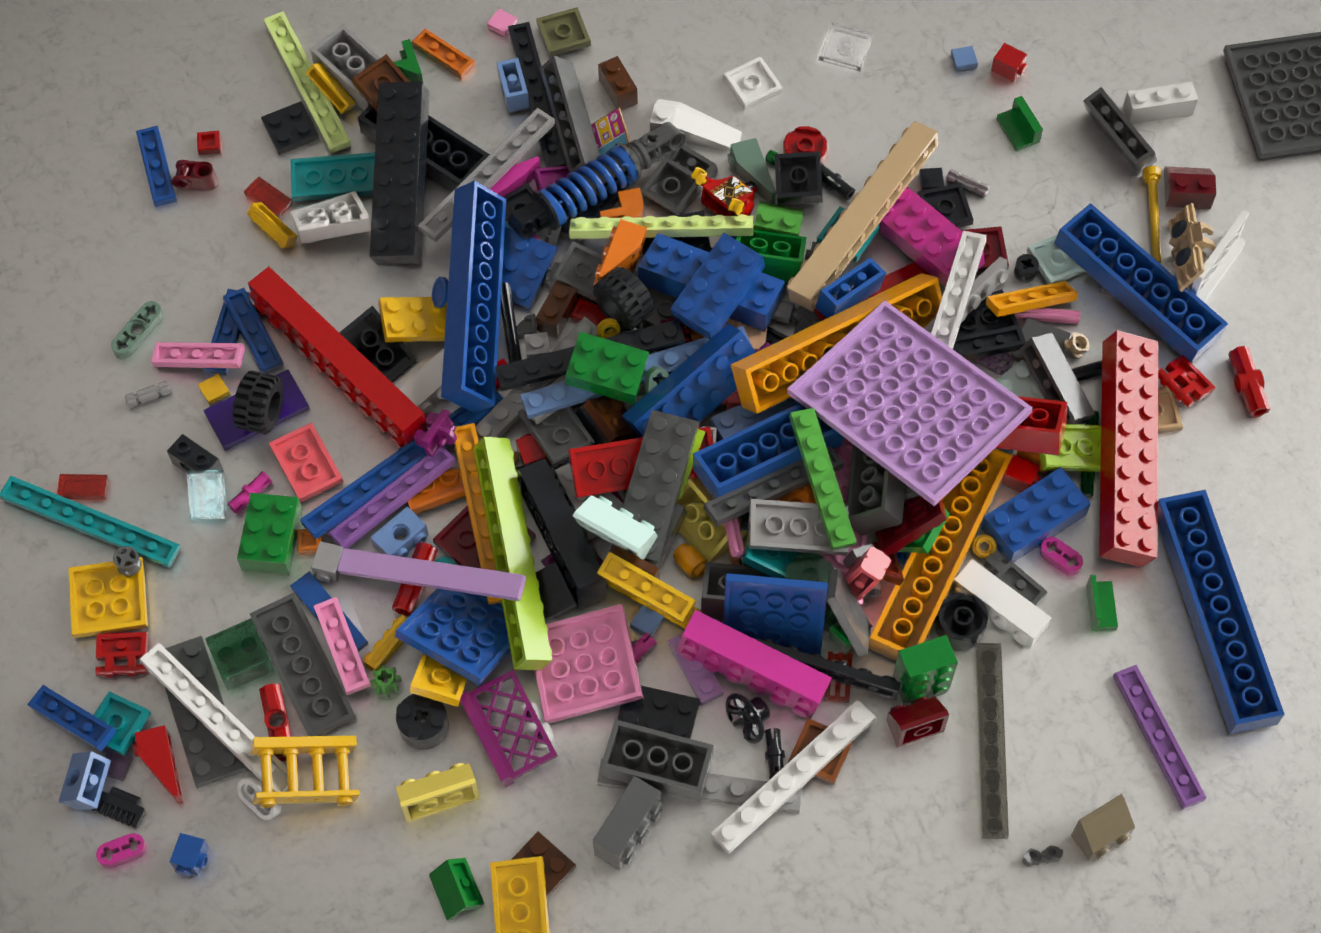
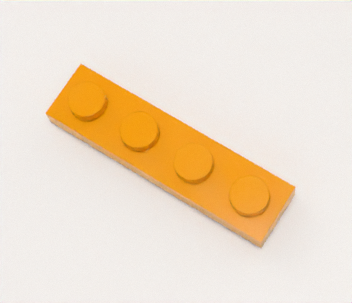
(1031, 298)

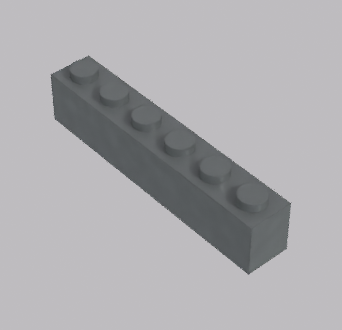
(569, 112)

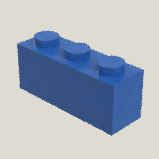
(851, 288)

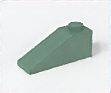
(751, 166)

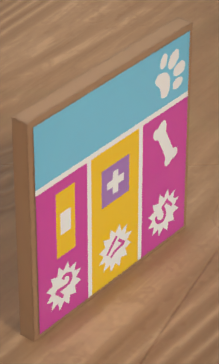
(610, 131)

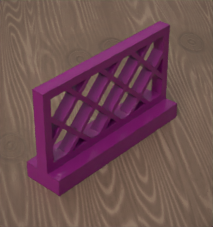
(492, 742)

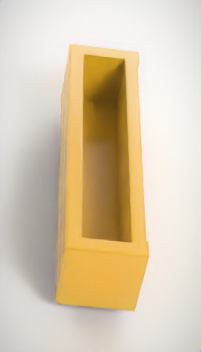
(330, 88)
(272, 225)
(384, 648)

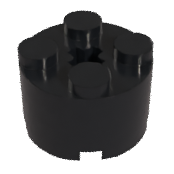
(962, 620)
(419, 734)

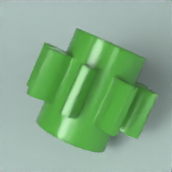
(385, 673)

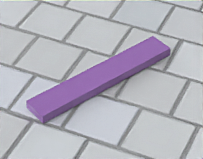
(391, 498)
(1159, 737)

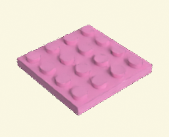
(589, 665)

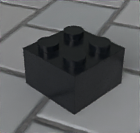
(798, 178)

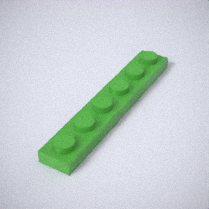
(822, 479)

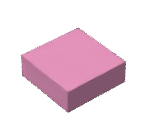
(500, 22)

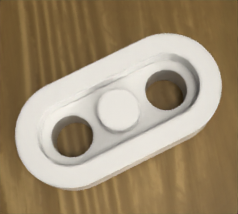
(530, 728)
(247, 789)

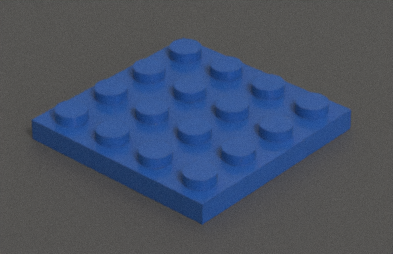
(777, 610)
(459, 632)

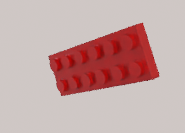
(611, 465)

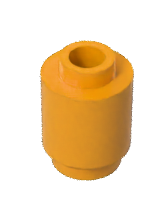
(690, 560)

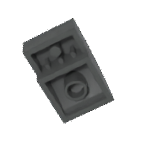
(672, 181)

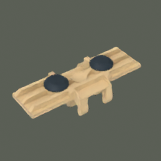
(1188, 245)

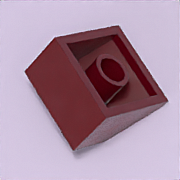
(1189, 186)
(917, 720)

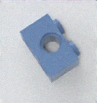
(513, 85)
(406, 524)
(84, 780)

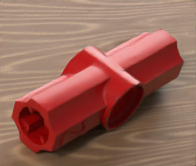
(1249, 381)
(409, 594)
(274, 708)

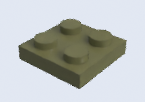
(563, 32)

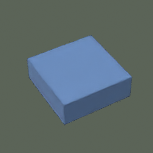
(964, 58)
(646, 621)

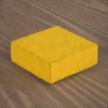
(214, 389)

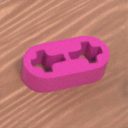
(1061, 556)
(123, 856)

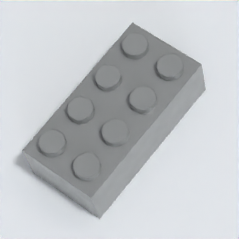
(344, 58)

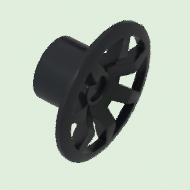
(750, 714)

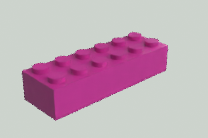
(923, 234)
(753, 664)

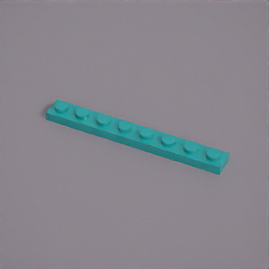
(89, 521)

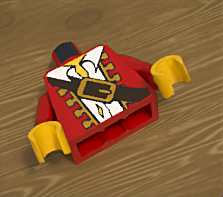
(725, 195)

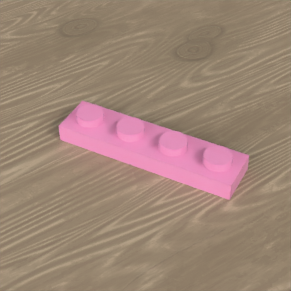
(198, 355)
(342, 646)

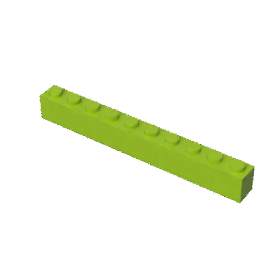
(512, 552)

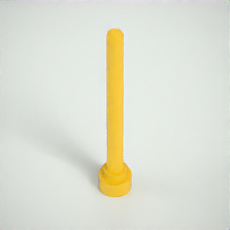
(1151, 176)

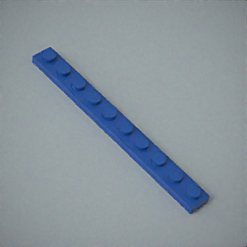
(378, 478)

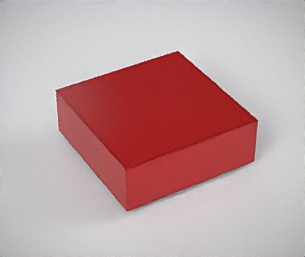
(208, 142)

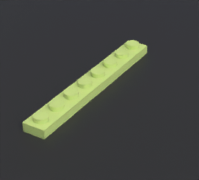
(298, 65)
(669, 226)

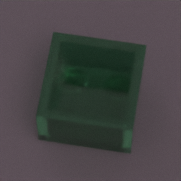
(239, 654)

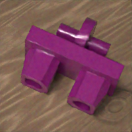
(440, 432)

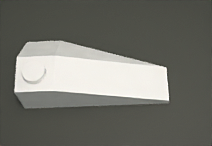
(696, 126)

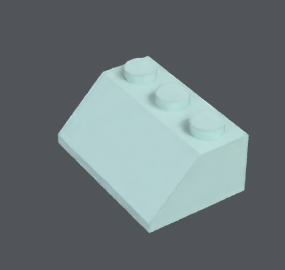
(616, 526)

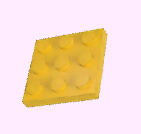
(106, 600)

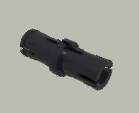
(844, 190)
(774, 751)

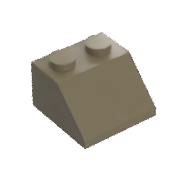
(1104, 828)

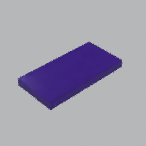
(221, 414)

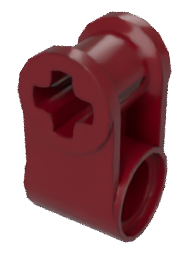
(194, 175)

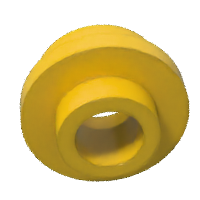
(606, 323)
(992, 546)

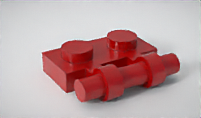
(1189, 377)
(121, 647)

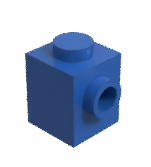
(189, 855)

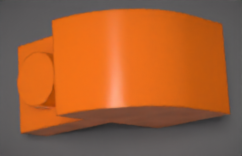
(629, 203)

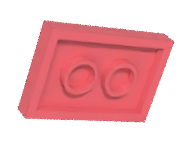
(306, 462)

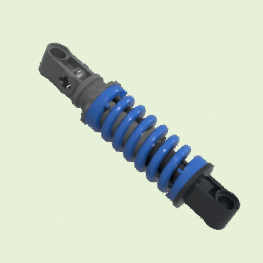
(594, 180)

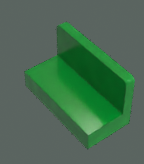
(1020, 124)
(1101, 605)
(456, 887)

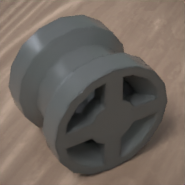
(124, 555)

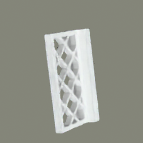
(1220, 259)

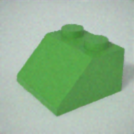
(778, 218)

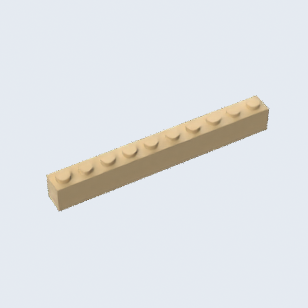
(863, 214)

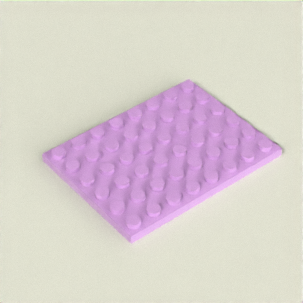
(910, 402)

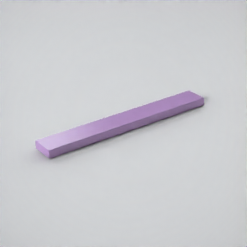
(432, 574)

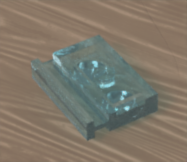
(206, 494)

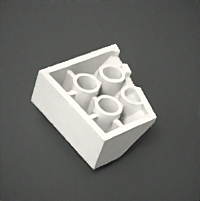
(331, 218)

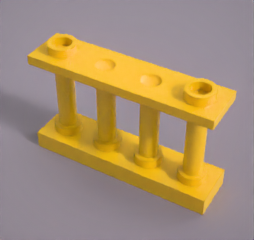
(647, 590)
(315, 747)

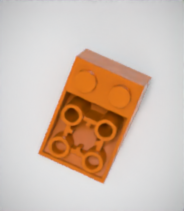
(623, 249)

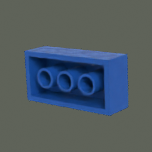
(718, 286)
(1035, 515)

